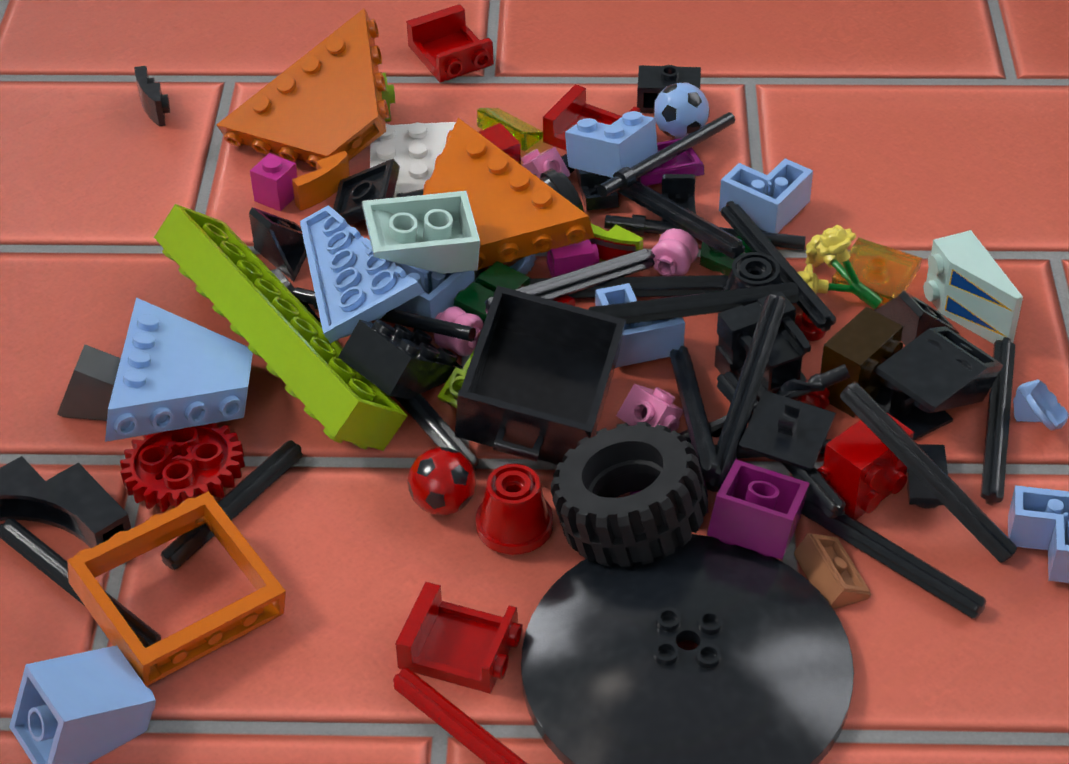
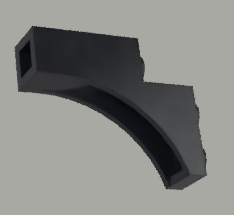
(66, 501)

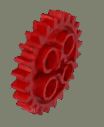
(182, 465)

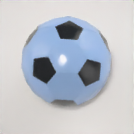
(681, 110)

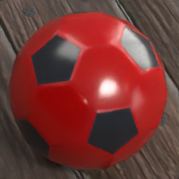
(441, 481)

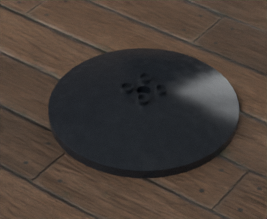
(620, 690)

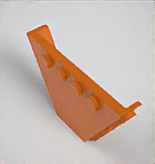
(320, 102)
(509, 204)

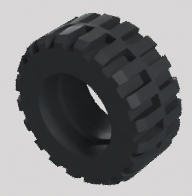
(634, 525)

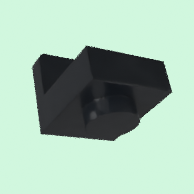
(680, 189)

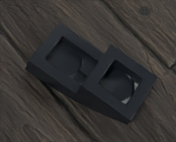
(588, 186)

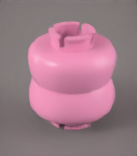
(674, 252)
(458, 316)

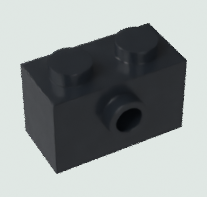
(656, 78)

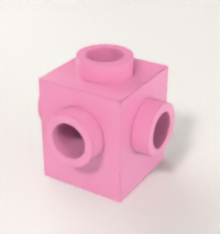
(651, 407)

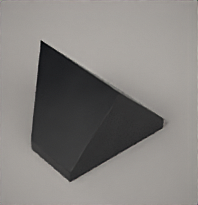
(278, 241)
(913, 315)

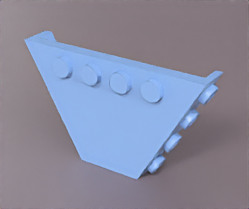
(175, 376)

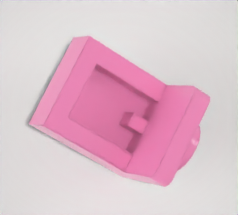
(541, 162)

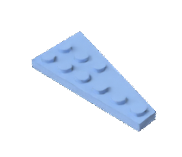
(348, 277)

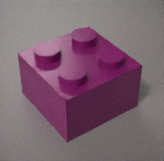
(758, 509)

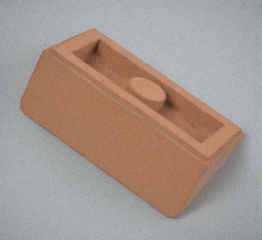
(831, 570)

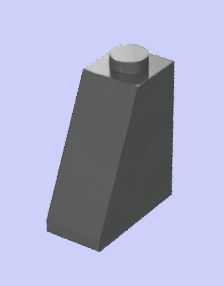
(90, 386)

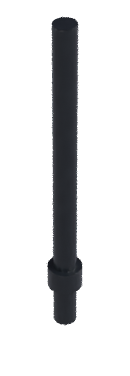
(627, 176)
(639, 225)
(406, 319)

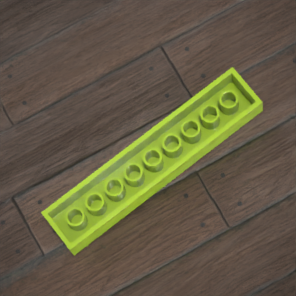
(279, 329)

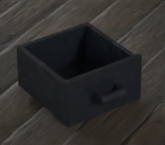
(537, 376)

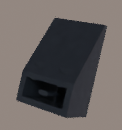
(397, 359)
(940, 371)

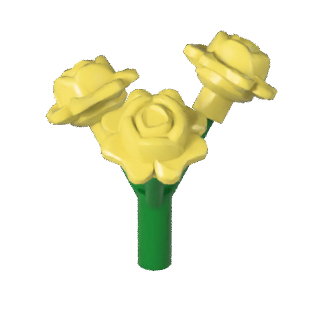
(832, 250)

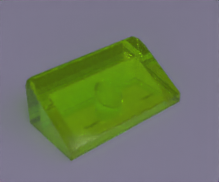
(522, 131)

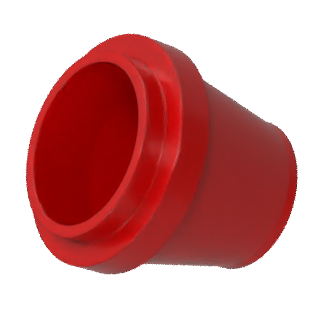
(514, 511)

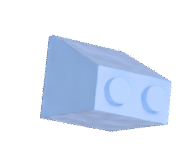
(80, 707)

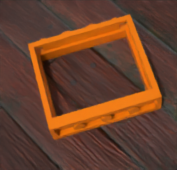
(200, 637)

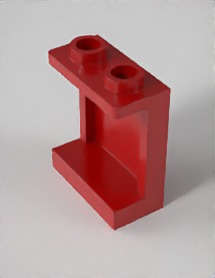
(448, 44)
(568, 112)
(457, 641)

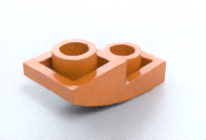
(322, 183)

